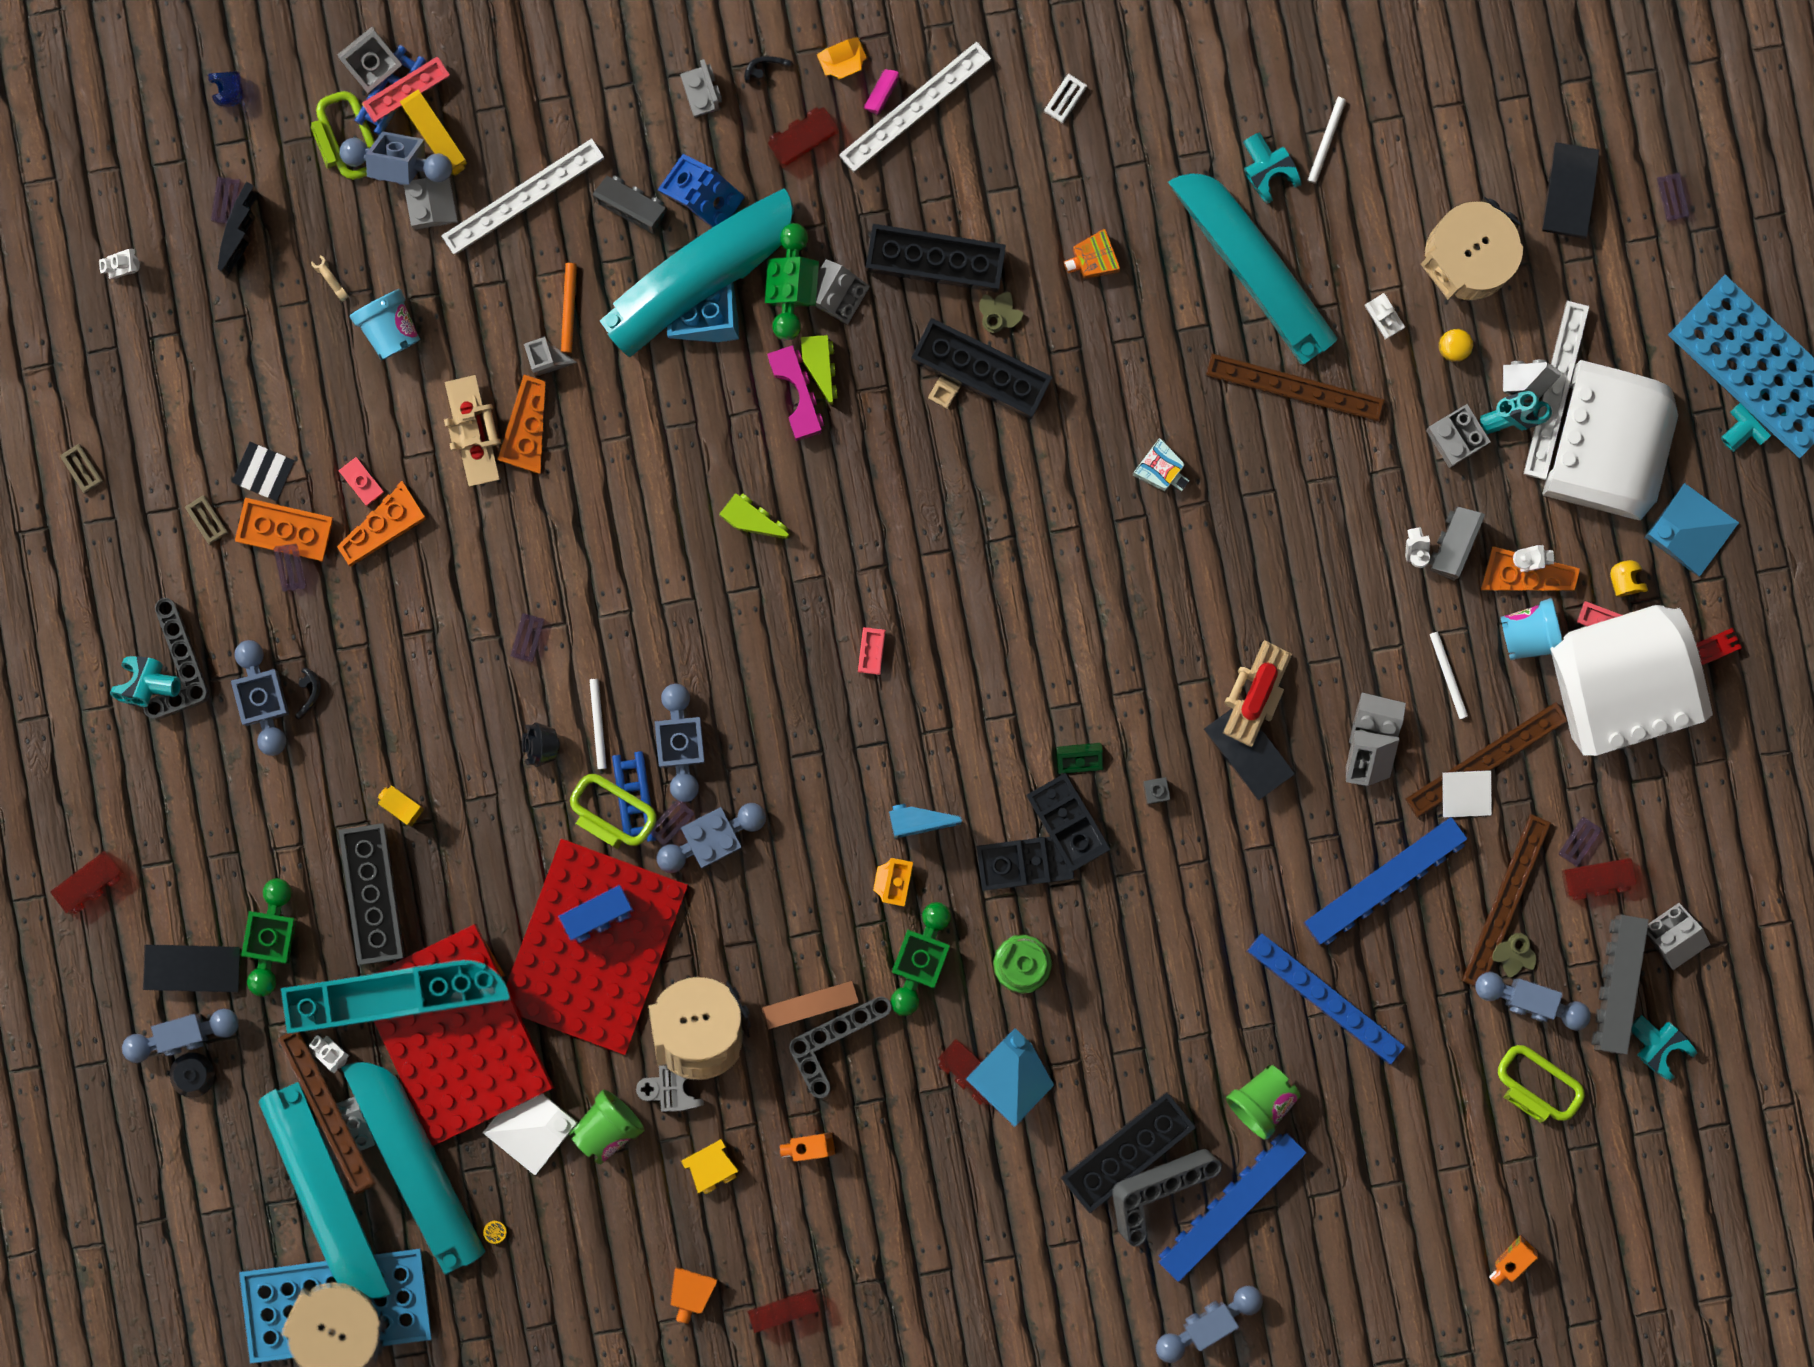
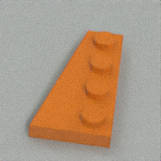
(524, 431)
(388, 521)
(1504, 575)

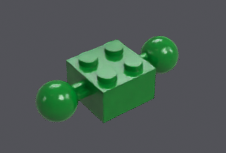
(791, 282)
(269, 937)
(920, 958)

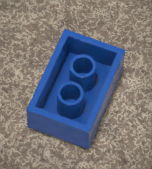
(597, 914)

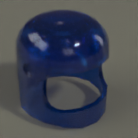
(229, 88)

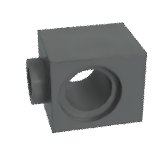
(1156, 790)

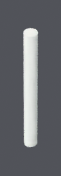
(1322, 152)
(1448, 674)
(598, 724)

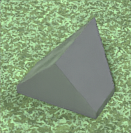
(545, 357)

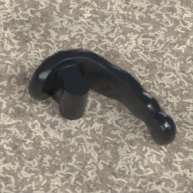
(758, 73)
(310, 678)

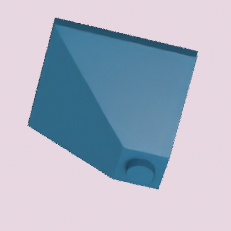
(710, 320)
(1691, 529)
(915, 820)
(1012, 1077)

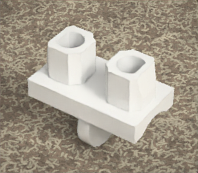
(120, 264)
(1384, 316)
(1417, 548)
(1533, 558)
(329, 1053)

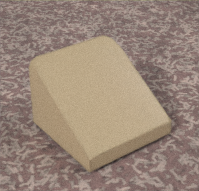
(944, 392)

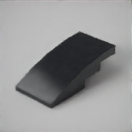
(1570, 190)
(235, 238)
(1257, 766)
(1068, 822)
(1021, 864)
(191, 968)

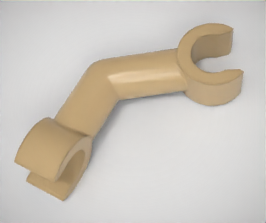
(329, 277)

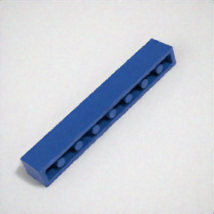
(1384, 881)
(1325, 998)
(1231, 1207)

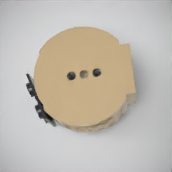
(1473, 250)
(698, 1027)
(334, 1327)

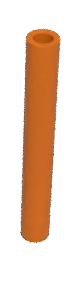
(568, 307)

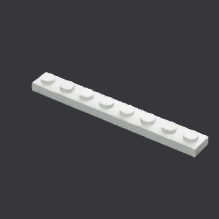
(915, 107)
(523, 197)
(1563, 360)

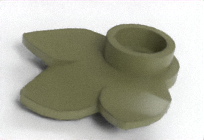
(1001, 310)
(1515, 958)

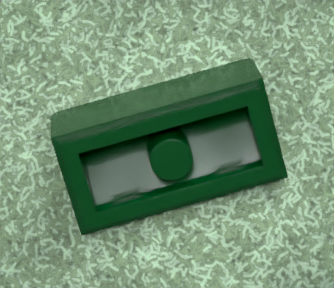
(1080, 758)

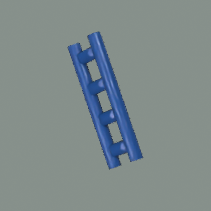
(383, 123)
(641, 785)

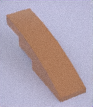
(810, 1005)

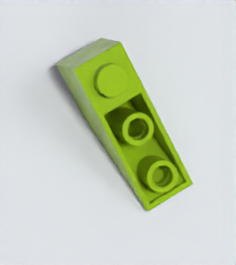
(817, 361)
(747, 518)

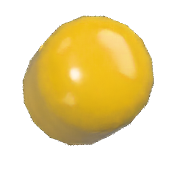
(1455, 345)
(1624, 578)

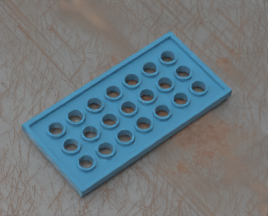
(1747, 365)
(319, 1272)

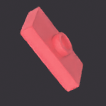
(361, 481)
(871, 651)

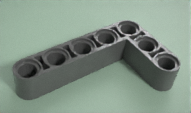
(181, 664)
(832, 1036)
(1155, 1184)

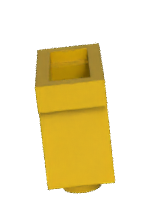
(400, 805)
(710, 1167)

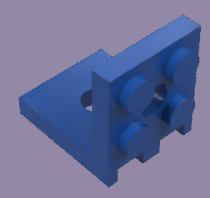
(701, 190)

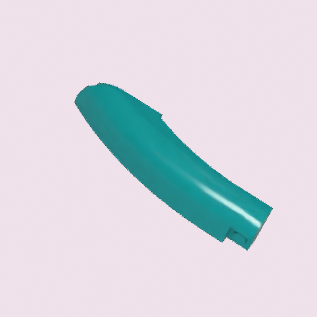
(1255, 264)
(698, 271)
(391, 995)
(414, 1165)
(321, 1191)

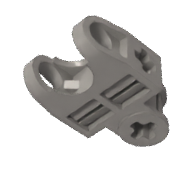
(661, 1091)

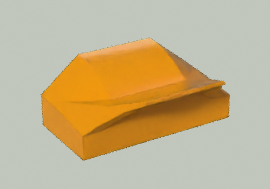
(842, 58)
(893, 881)

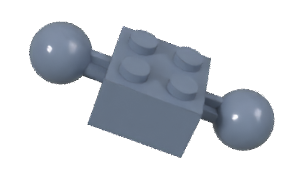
(396, 158)
(260, 697)
(679, 742)
(711, 837)
(1533, 999)
(180, 1033)
(1210, 1325)

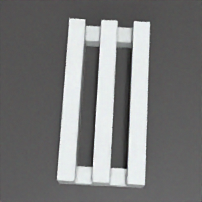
(1055, 114)

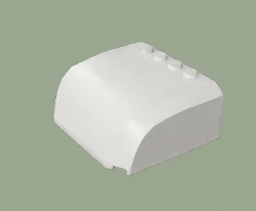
(1613, 441)
(1631, 679)

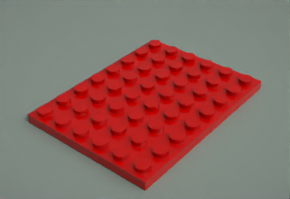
(603, 982)
(462, 1060)

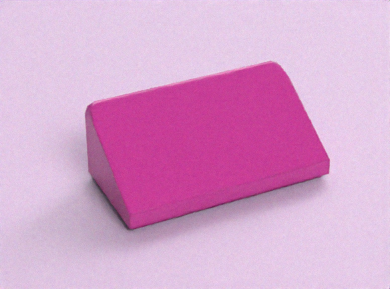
(882, 91)

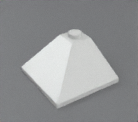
(531, 1131)

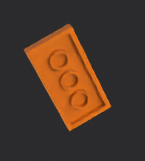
(275, 525)

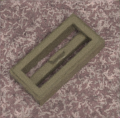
(91, 484)
(217, 536)

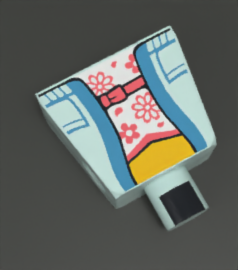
(1161, 468)

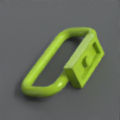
(325, 137)
(603, 829)
(1526, 1099)

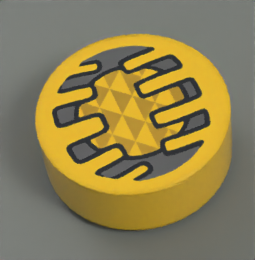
(495, 1232)

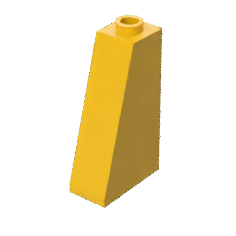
(432, 130)

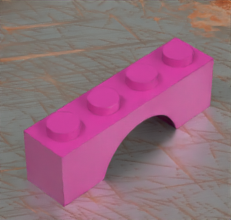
(786, 366)

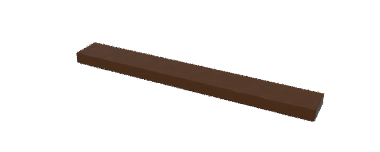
(1295, 387)
(1491, 755)
(1507, 897)
(327, 1112)

